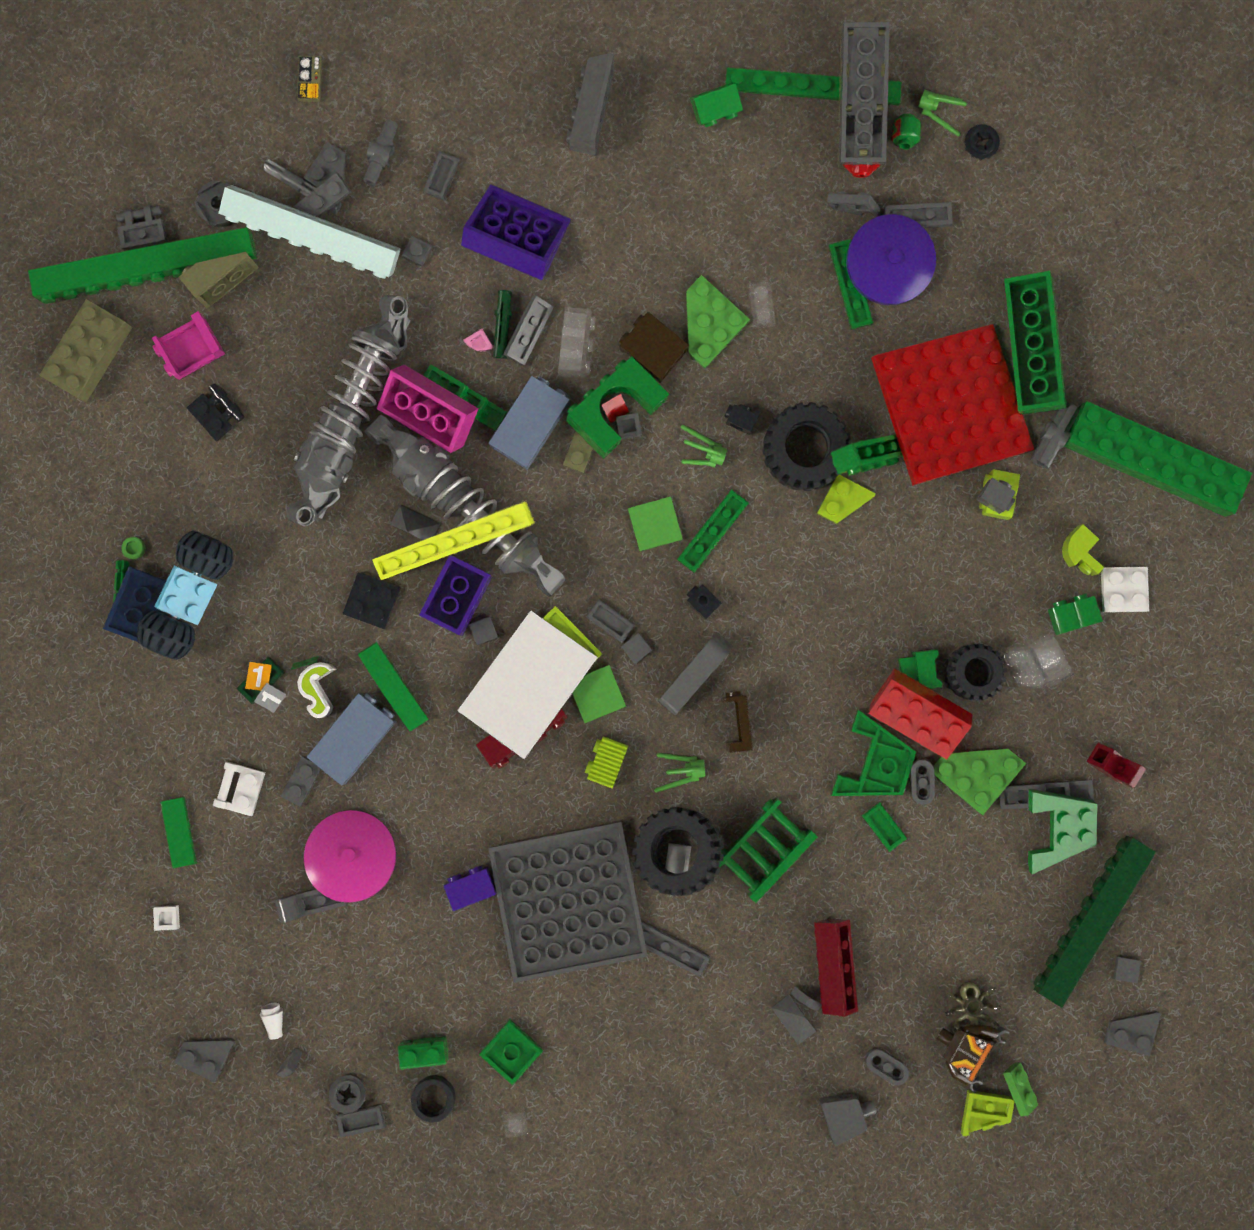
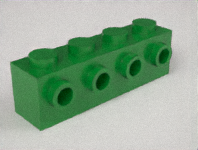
(867, 455)

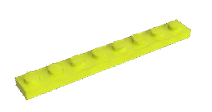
(454, 540)

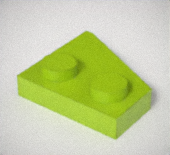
(843, 499)
(985, 1111)

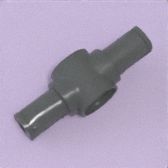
(380, 152)

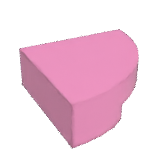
(479, 341)

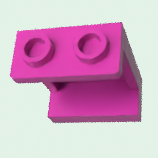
(188, 347)

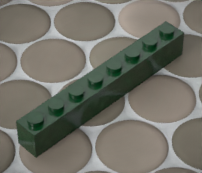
(1094, 920)

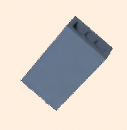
(530, 422)
(352, 738)

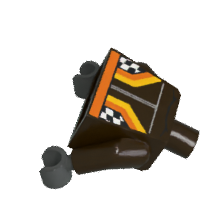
(969, 1050)

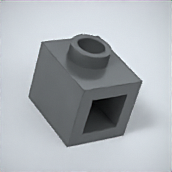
(997, 495)

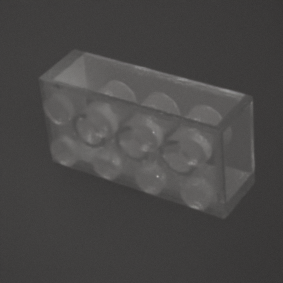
(1037, 662)

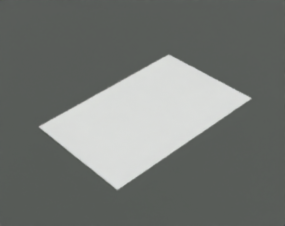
(527, 684)

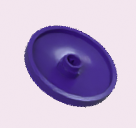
(891, 259)

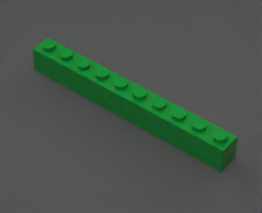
(135, 265)

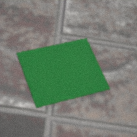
(304, 662)

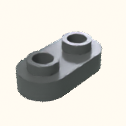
(922, 780)
(886, 1066)

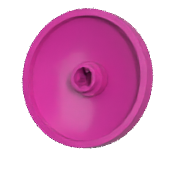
(350, 856)

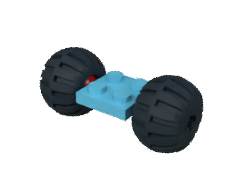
(185, 595)

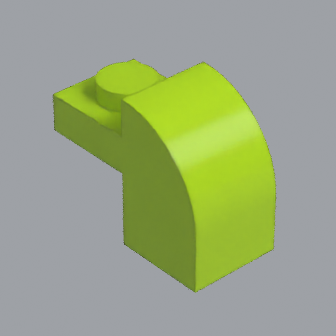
(1076, 550)

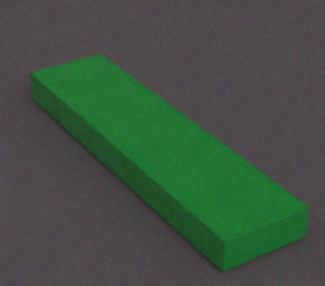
(855, 303)
(712, 531)

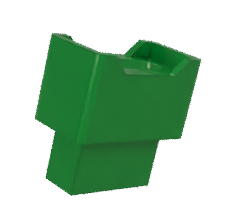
(921, 668)

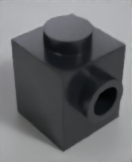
(702, 601)

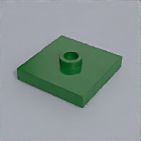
(511, 1052)

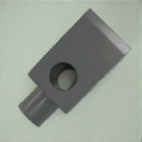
(845, 1116)

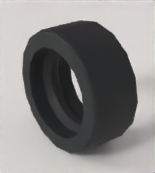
(416, 1104)

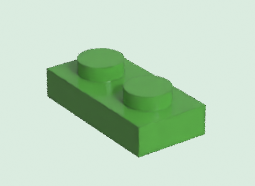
(1020, 1089)

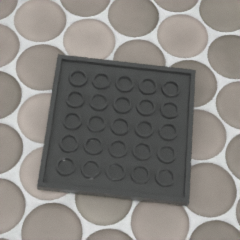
(567, 902)

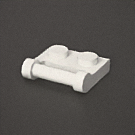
(246, 789)

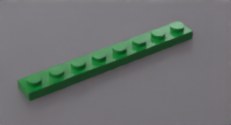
(796, 84)

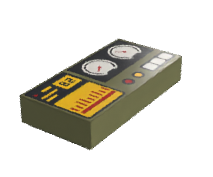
(309, 78)

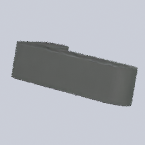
(695, 673)

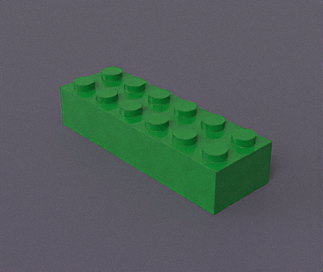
(1035, 343)

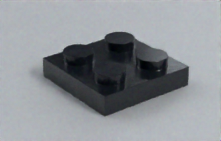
(371, 600)

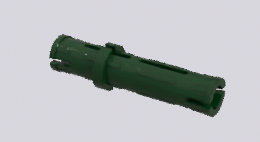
(502, 323)

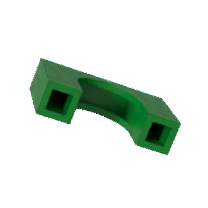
(627, 379)

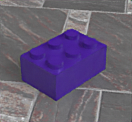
(455, 595)

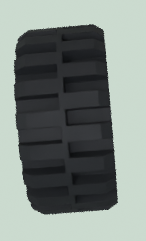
(775, 440)
(649, 844)

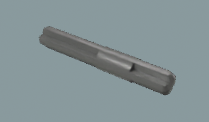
(293, 180)

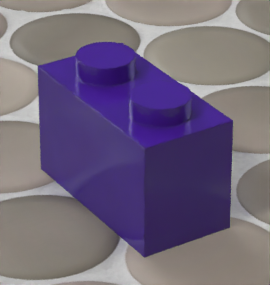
(469, 888)

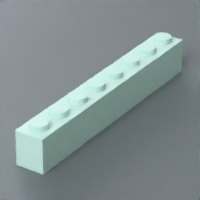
(309, 231)

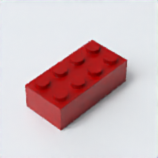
(921, 714)

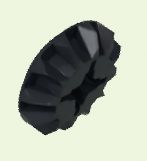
(984, 132)

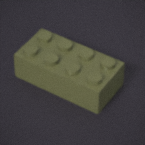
(86, 351)

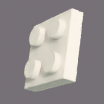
(1125, 589)

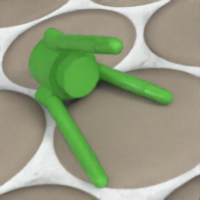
(930, 102)
(715, 452)
(694, 769)

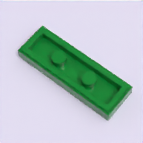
(178, 832)

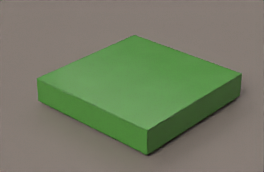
(655, 524)
(598, 694)

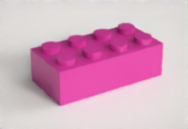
(427, 408)

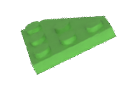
(710, 321)
(978, 775)

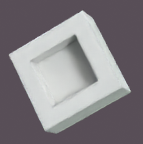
(166, 917)

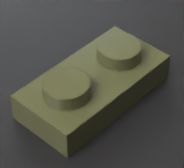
(578, 454)

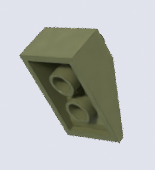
(216, 277)

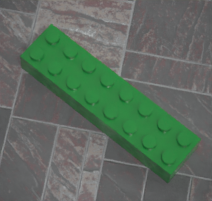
(1158, 459)

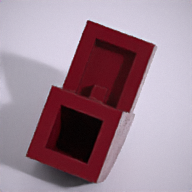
(1115, 765)

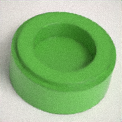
(133, 548)

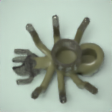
(972, 1005)

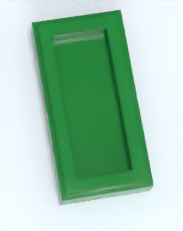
(884, 827)

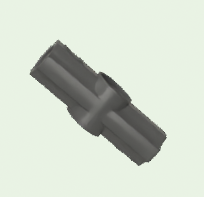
(1055, 436)

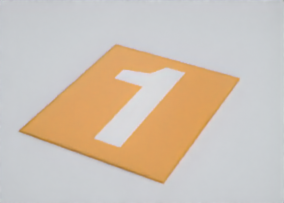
(257, 676)

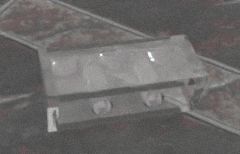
(576, 343)

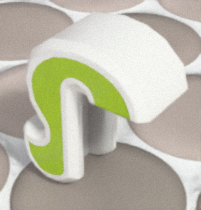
(312, 690)

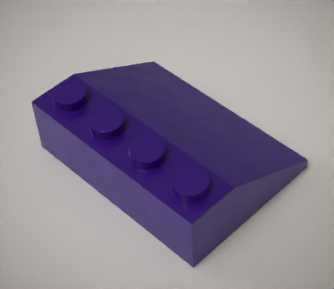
(515, 232)

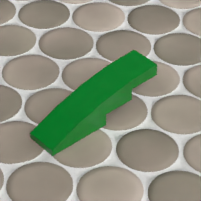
(487, 414)
(393, 686)

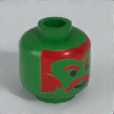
(906, 131)

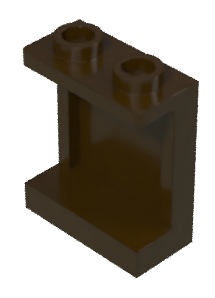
(653, 346)
(743, 724)

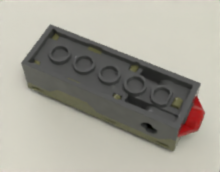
(863, 97)

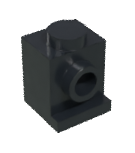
(741, 418)

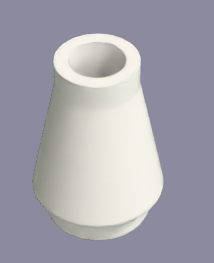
(272, 1019)

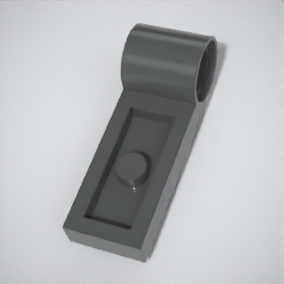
(304, 904)

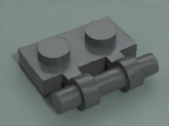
(141, 234)

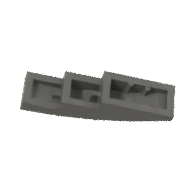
(1018, 795)

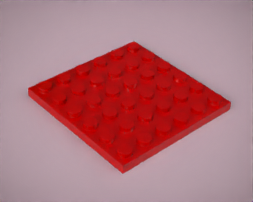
(952, 404)

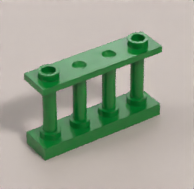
(787, 855)

